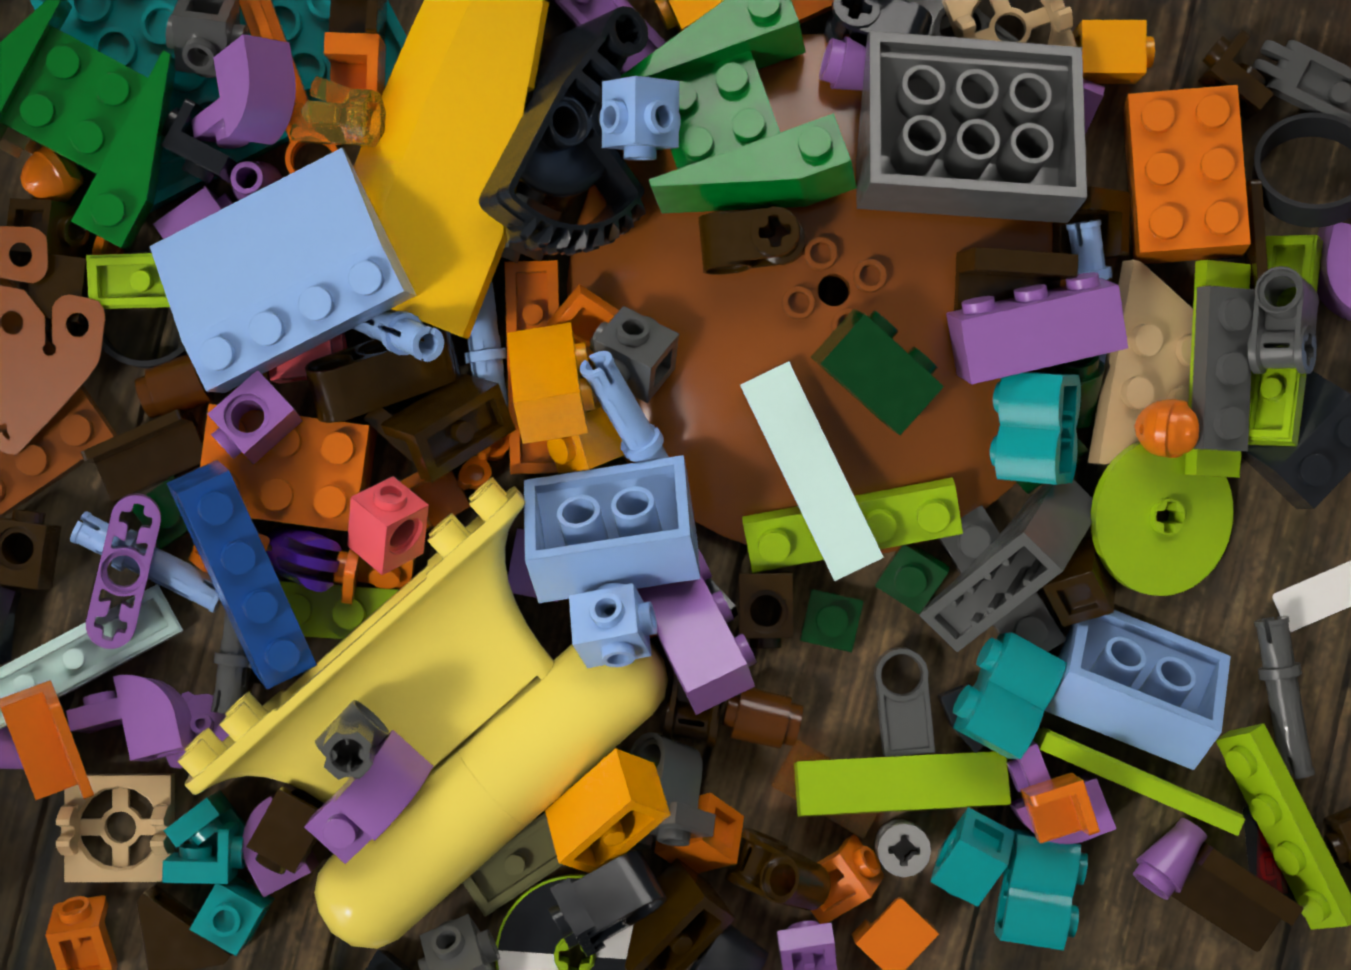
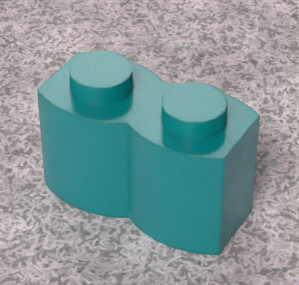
(1036, 427)
(1008, 695)
(1039, 892)

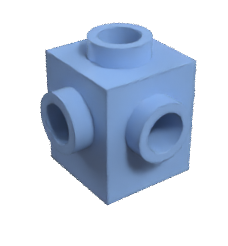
(640, 116)
(611, 625)

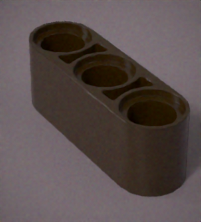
(374, 377)

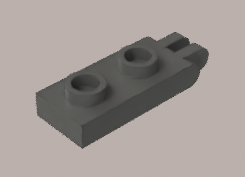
(1306, 78)

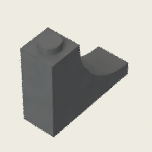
(1014, 565)

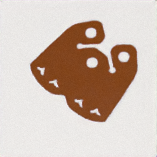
(30, 381)

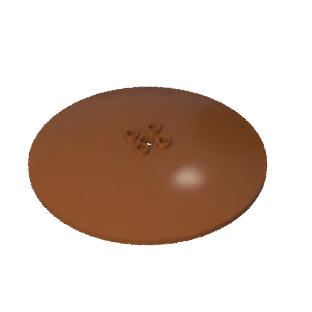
(773, 315)

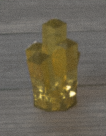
(345, 118)

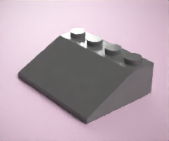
(971, 128)

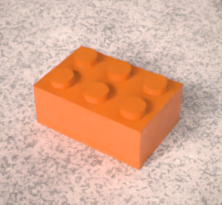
(1186, 174)
(305, 475)

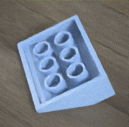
(279, 273)

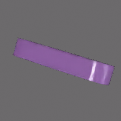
(100, 606)

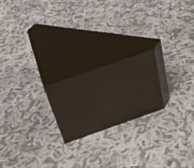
(167, 935)

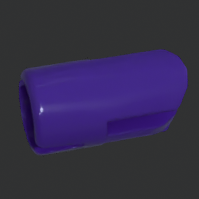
(302, 555)

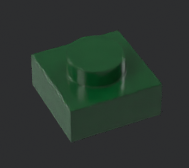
(172, 524)
(912, 576)
(831, 620)

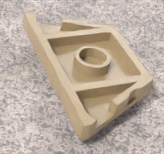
(1152, 366)

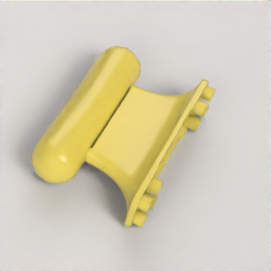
(470, 693)

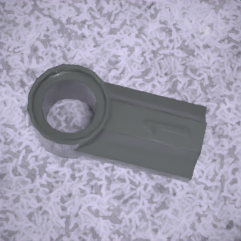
(351, 741)

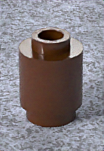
(171, 387)
(763, 718)

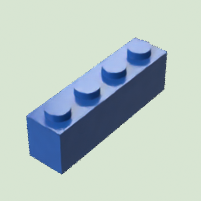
(242, 573)

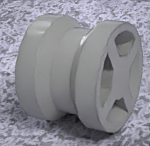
(892, 836)

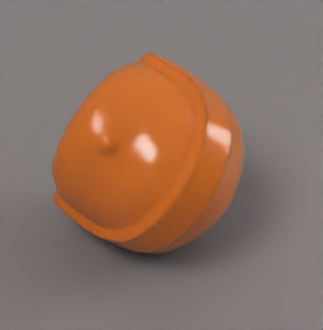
(51, 176)
(1167, 428)

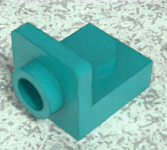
(203, 821)
(202, 866)

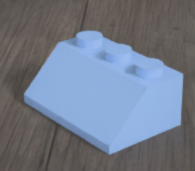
(610, 528)
(1143, 687)

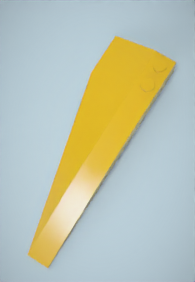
(446, 126)

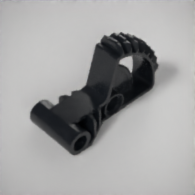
(561, 141)

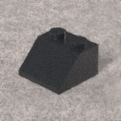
(1323, 452)

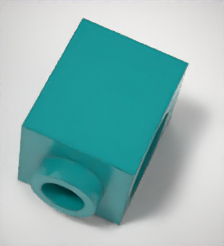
(973, 857)
(232, 915)

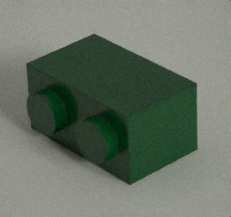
(878, 370)

